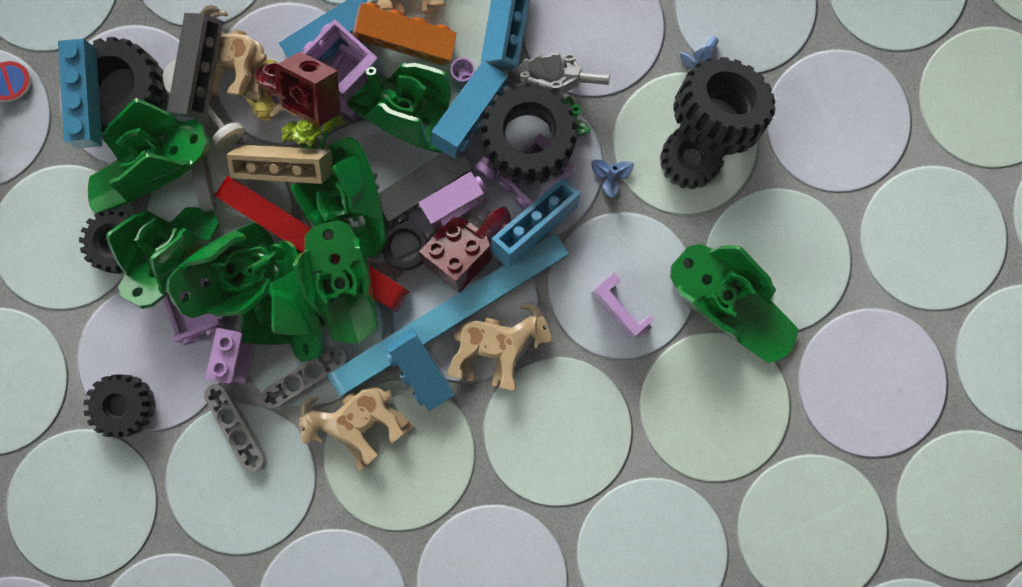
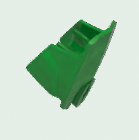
(421, 98)
(346, 196)
(153, 248)
(223, 267)
(338, 291)
(284, 315)

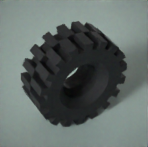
(680, 172)
(96, 243)
(137, 405)

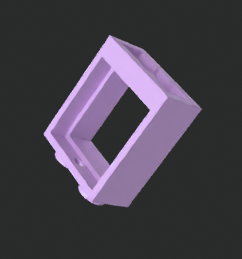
(357, 77)
(538, 143)
(453, 200)

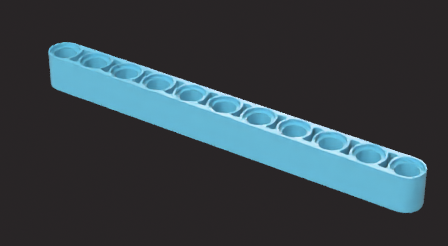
(452, 312)

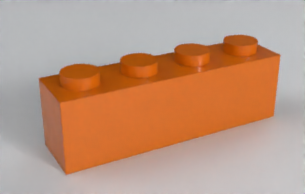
(404, 34)

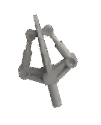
(556, 73)

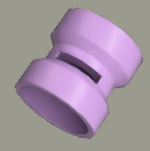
(460, 68)
(482, 167)

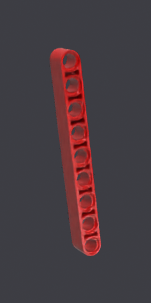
(294, 231)

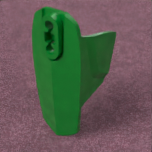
(149, 154)
(735, 298)

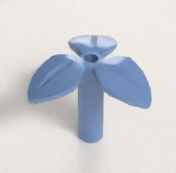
(701, 54)
(616, 170)

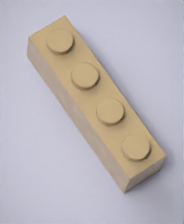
(280, 163)

